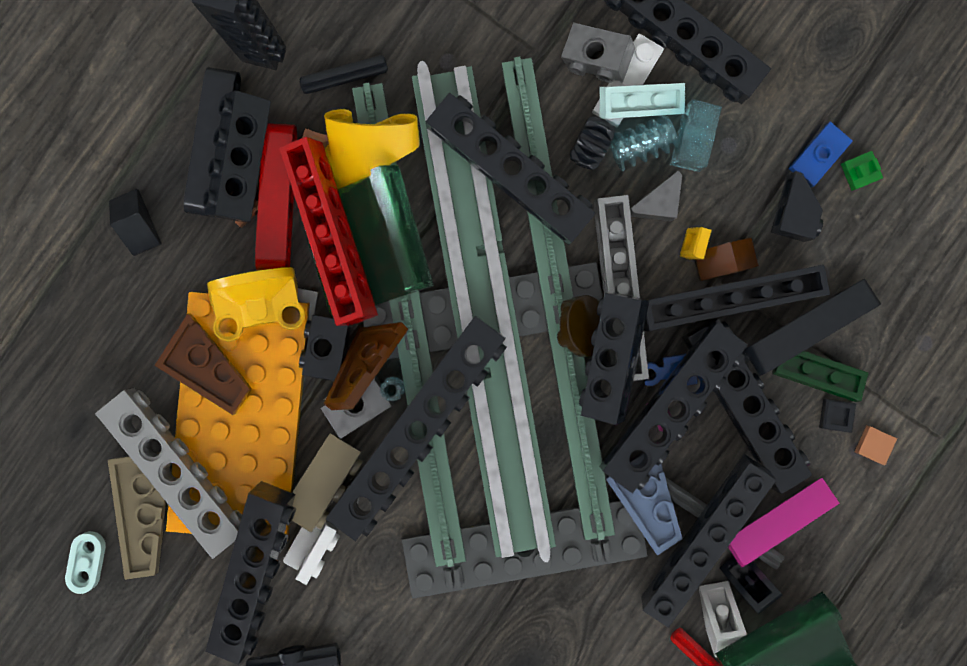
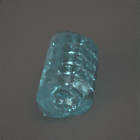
(643, 140)

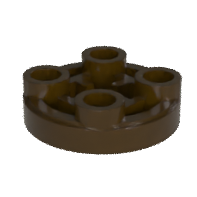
(577, 324)

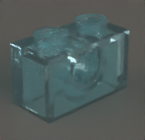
(696, 135)

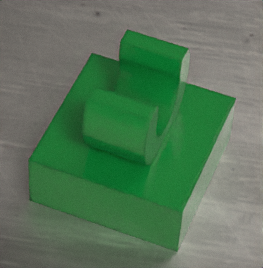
(862, 170)

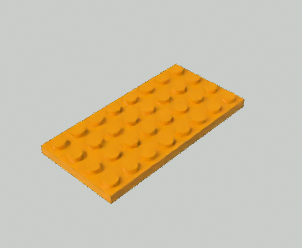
(263, 434)

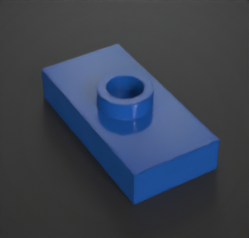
(821, 153)

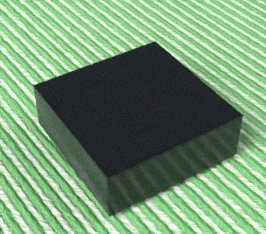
(837, 415)

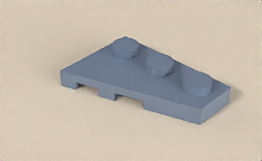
(651, 508)

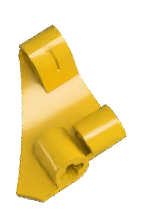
(361, 147)

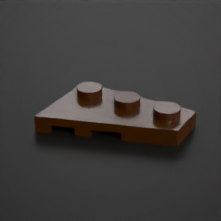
(362, 363)
(203, 367)

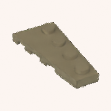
(138, 518)

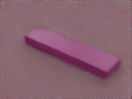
(782, 522)

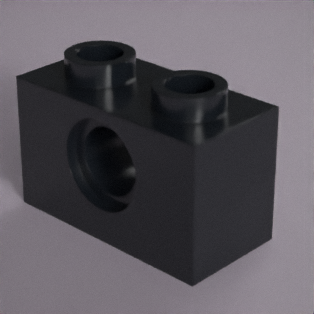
(311, 360)

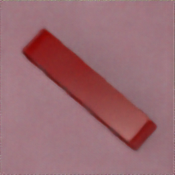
(274, 201)

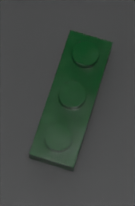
(824, 375)

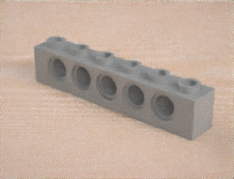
(618, 262)
(118, 417)

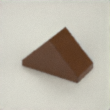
(727, 259)

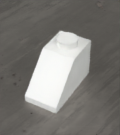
(721, 615)

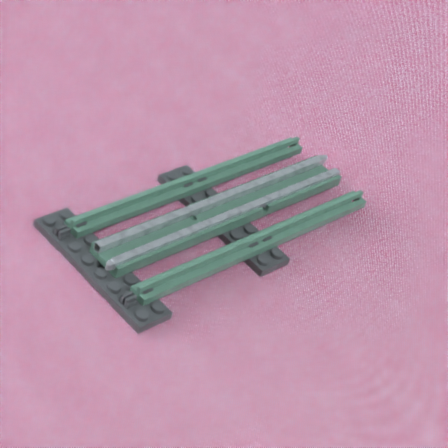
(500, 406)

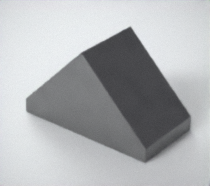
(661, 202)

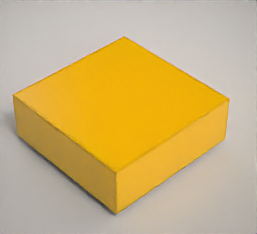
(695, 243)

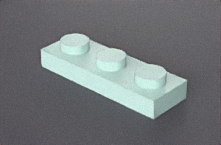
(642, 100)

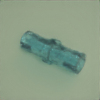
(385, 391)

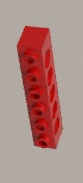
(328, 231)

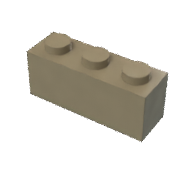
(324, 482)

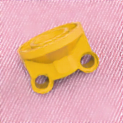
(254, 299)

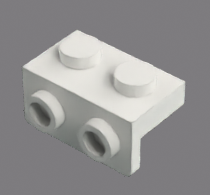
(308, 550)

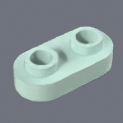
(85, 560)

